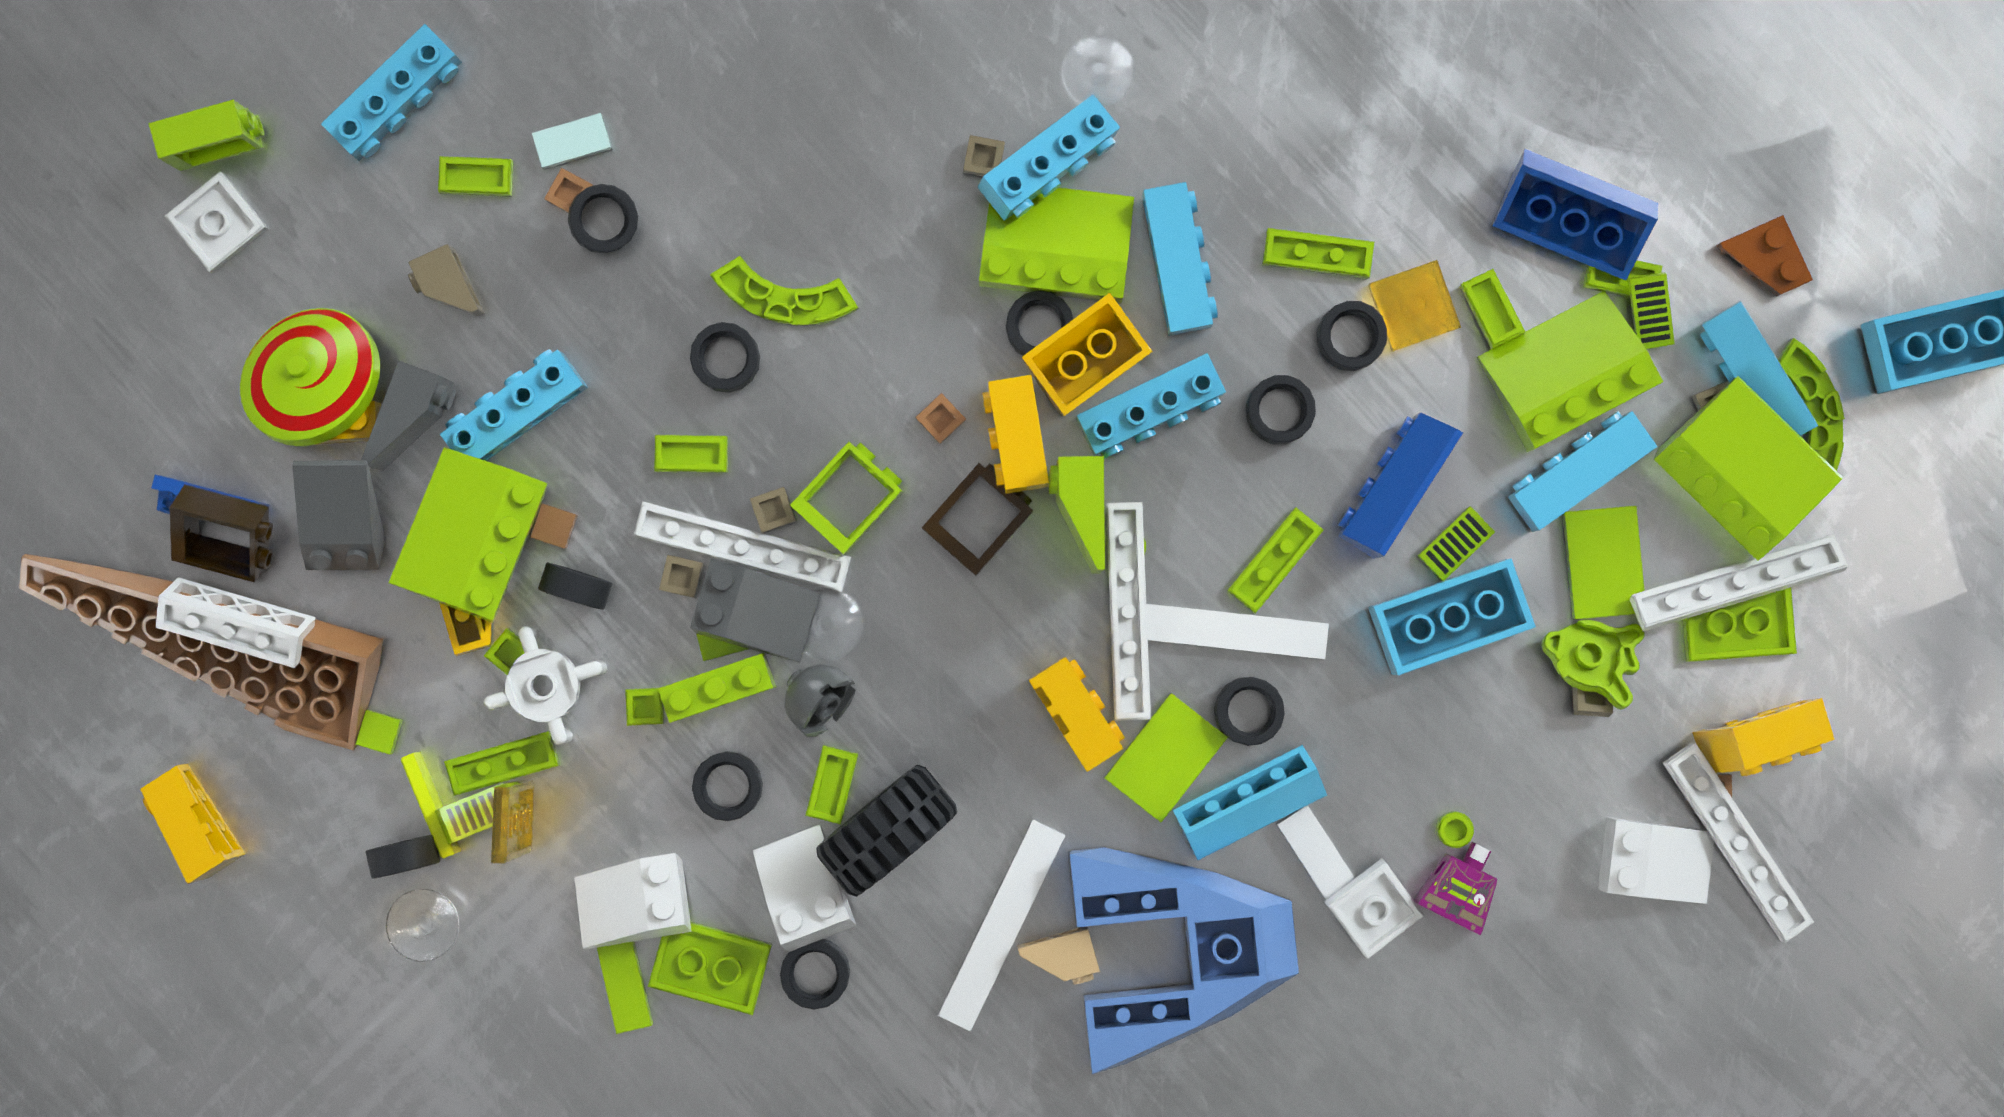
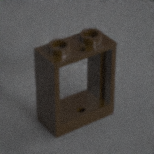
(952, 545)
(215, 554)

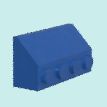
(1576, 214)
(1399, 484)

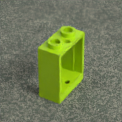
(206, 135)
(820, 523)

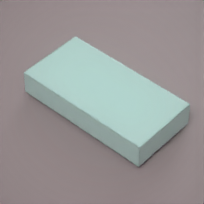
(572, 141)

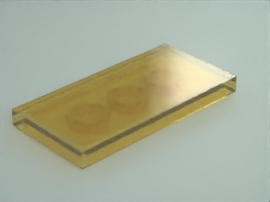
(512, 820)

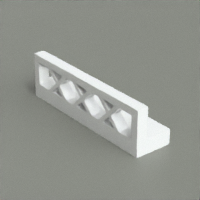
(232, 624)

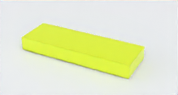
(428, 801)

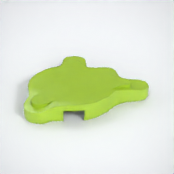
(1595, 657)

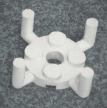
(565, 685)

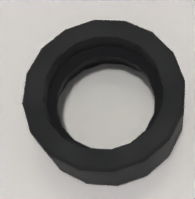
(617, 195)
(1023, 303)
(1362, 310)
(698, 351)
(1307, 406)
(575, 586)
(1276, 707)
(700, 780)
(402, 856)
(821, 1000)

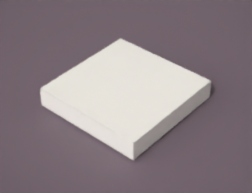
(216, 222)
(1374, 908)

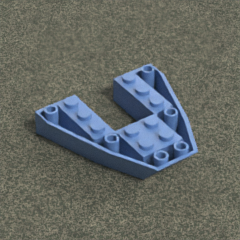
(1236, 945)

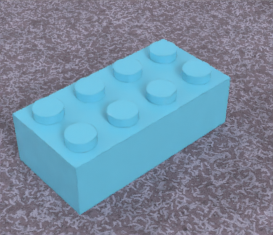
(1936, 341)
(1451, 617)

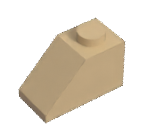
(1064, 955)

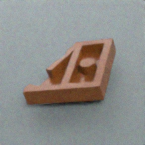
(1770, 255)

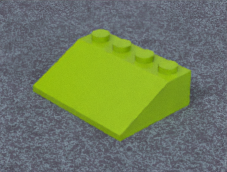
(1062, 245)
(1569, 370)
(1747, 468)
(1080, 498)
(468, 534)

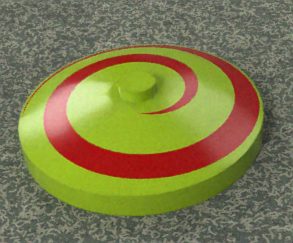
(310, 377)

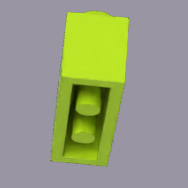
(717, 687)

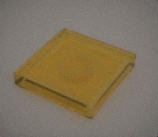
(1414, 305)

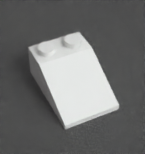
(1656, 861)
(801, 891)
(633, 901)

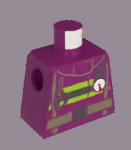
(1460, 889)

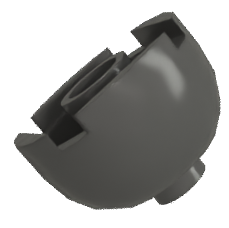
(816, 696)

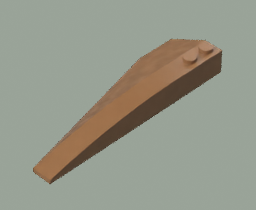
(316, 699)

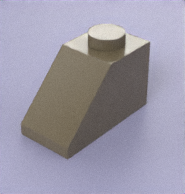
(444, 280)

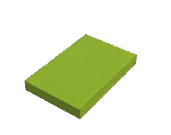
(1603, 561)
(1743, 629)
(1165, 757)
(712, 967)

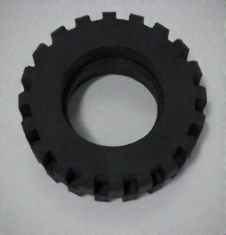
(886, 830)

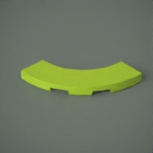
(783, 304)
(1820, 397)

